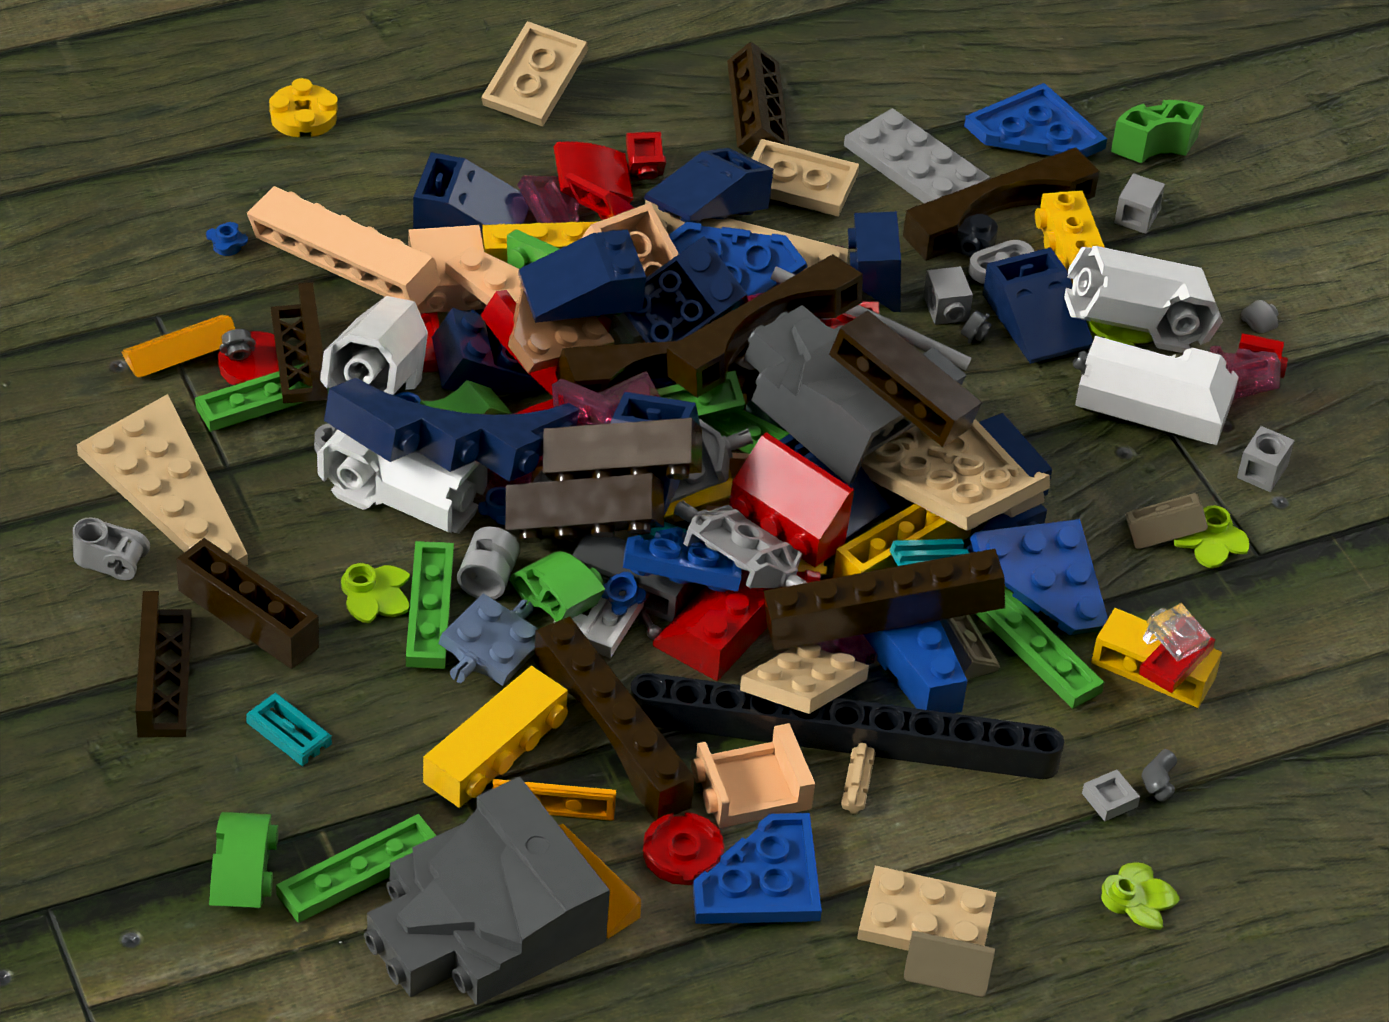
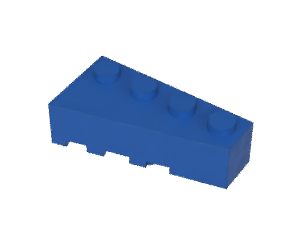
(923, 665)

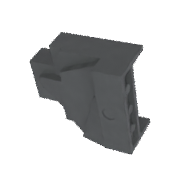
(819, 397)
(489, 901)

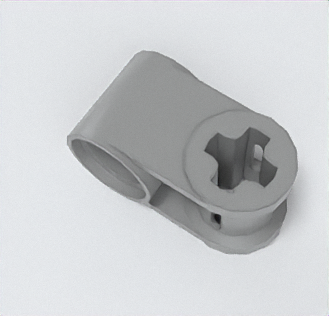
(107, 549)

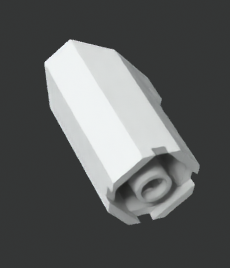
(1143, 295)
(379, 348)
(1159, 391)
(407, 484)

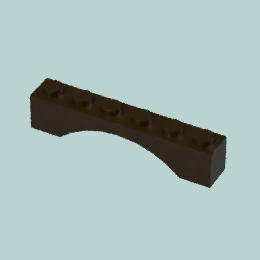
(934, 225)
(706, 355)
(611, 364)
(650, 762)

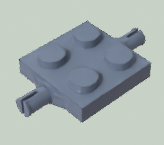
(490, 640)

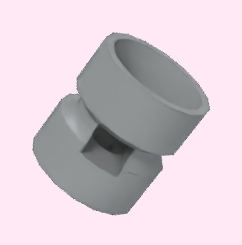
(488, 562)

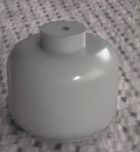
(1260, 316)

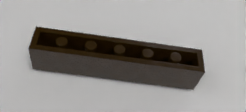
(884, 599)

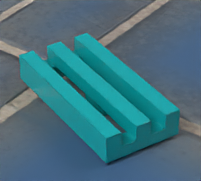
(917, 551)
(283, 733)

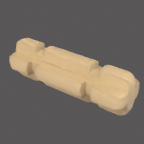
(858, 778)

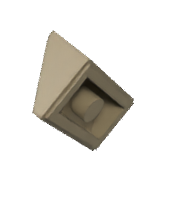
(1166, 521)
(969, 647)
(949, 964)

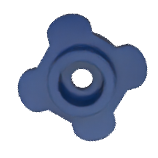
(227, 239)
(494, 505)
(623, 582)

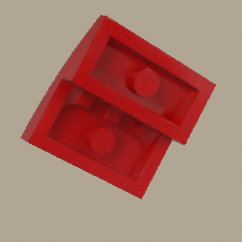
(594, 163)
(597, 198)

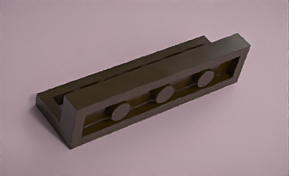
(757, 98)
(307, 331)
(149, 663)

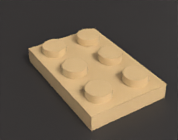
(534, 73)
(807, 177)
(804, 677)
(911, 902)

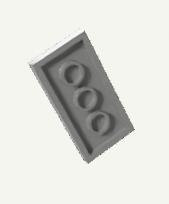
(912, 157)

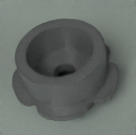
(976, 327)
(237, 344)

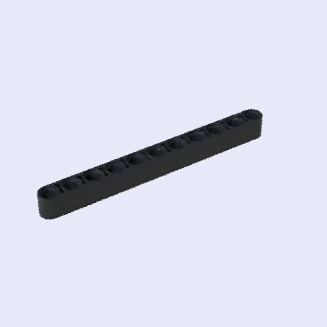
(845, 723)

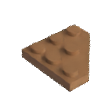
(541, 343)

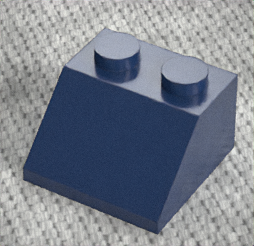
(877, 256)

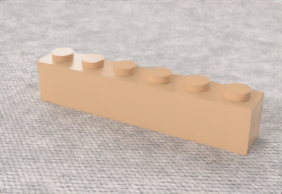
(343, 246)

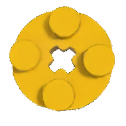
(303, 109)

